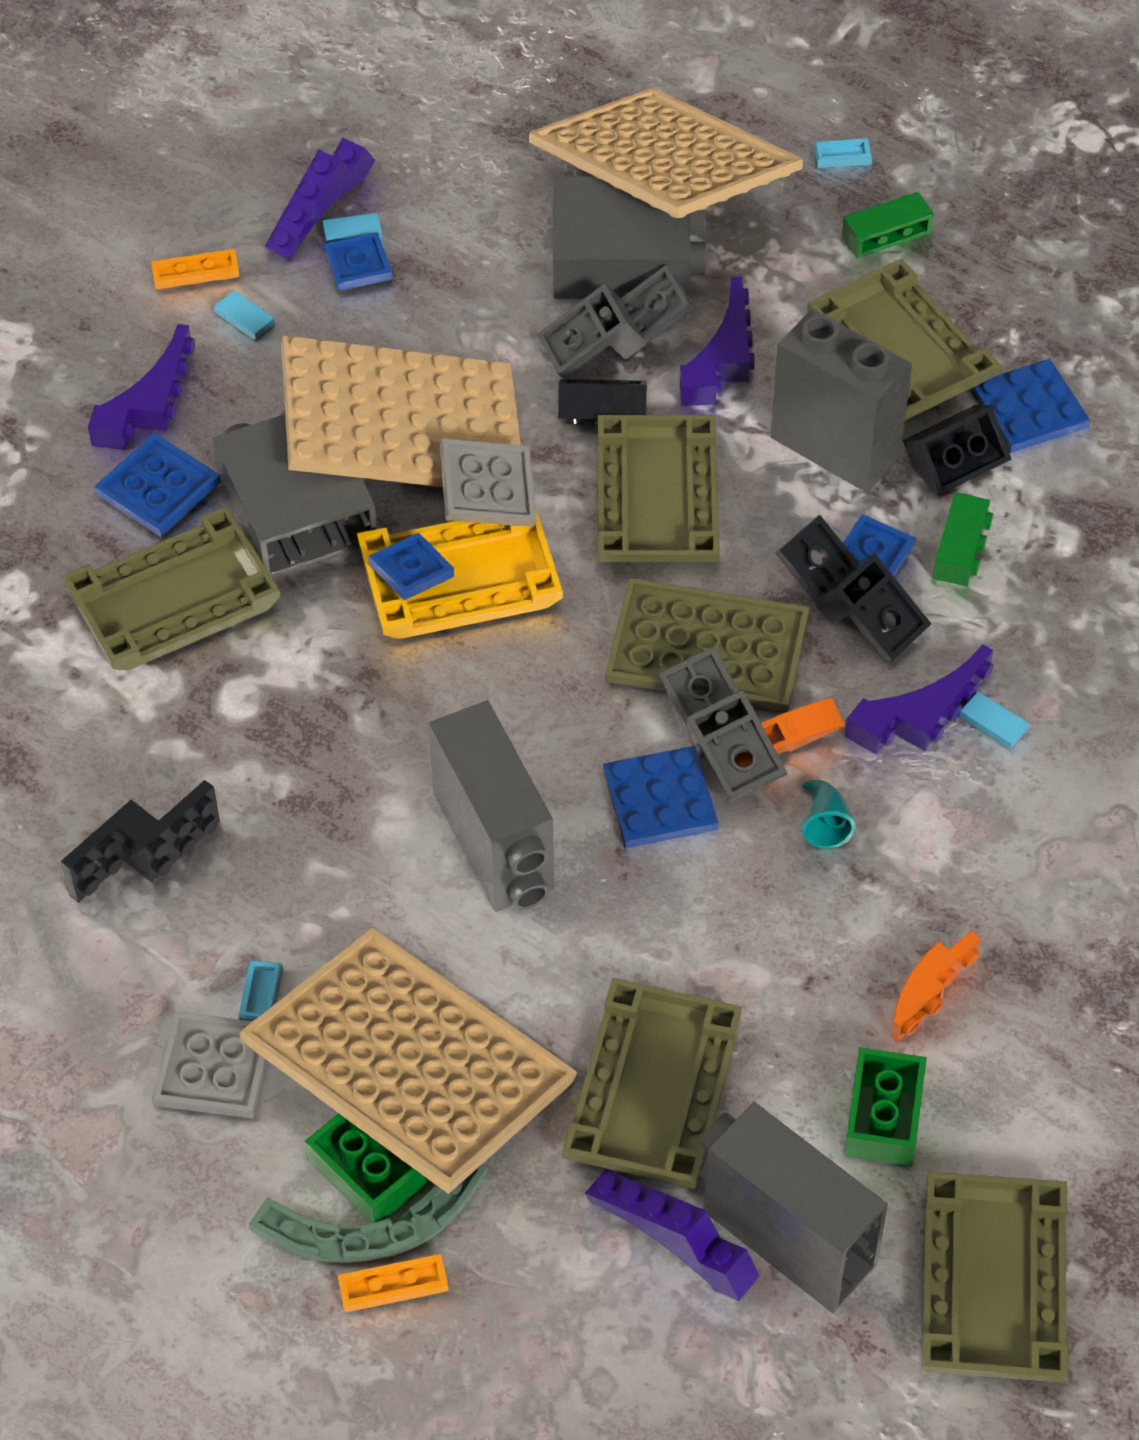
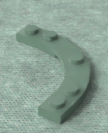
(372, 1240)

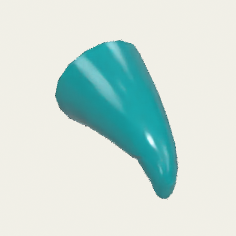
(829, 819)

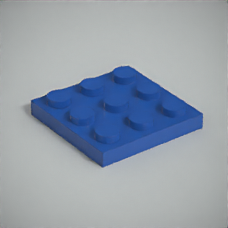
(1032, 405)
(157, 484)
(660, 796)

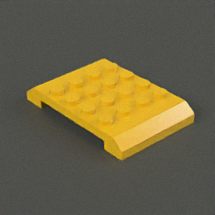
(495, 576)

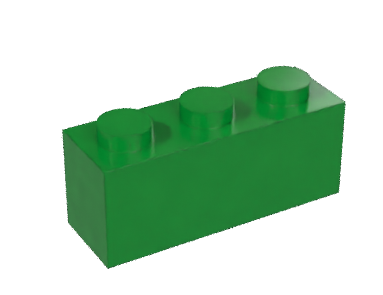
(887, 224)
(963, 539)

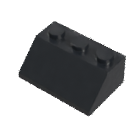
(589, 398)
(958, 448)

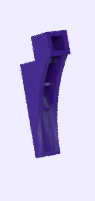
(320, 187)
(724, 357)
(149, 401)
(919, 714)
(680, 1229)

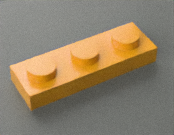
(195, 269)
(393, 1283)

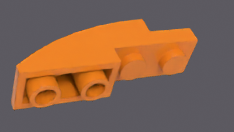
(798, 728)
(927, 982)

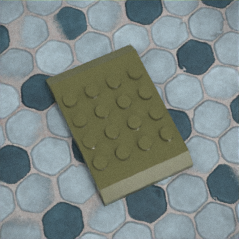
(903, 319)
(657, 488)
(173, 592)
(653, 1083)
(994, 1277)

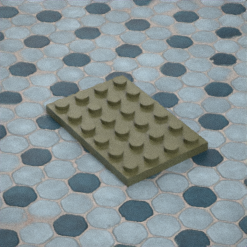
(672, 623)

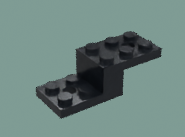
(853, 588)
(141, 841)

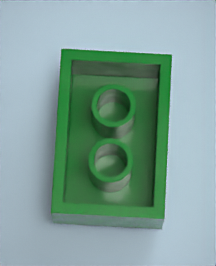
(885, 1106)
(362, 1169)

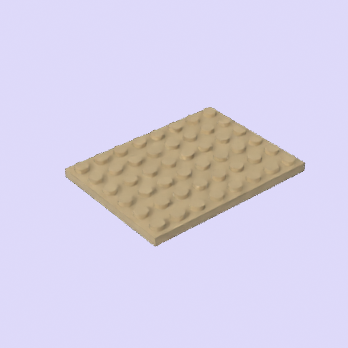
(665, 152)
(388, 408)
(409, 1058)

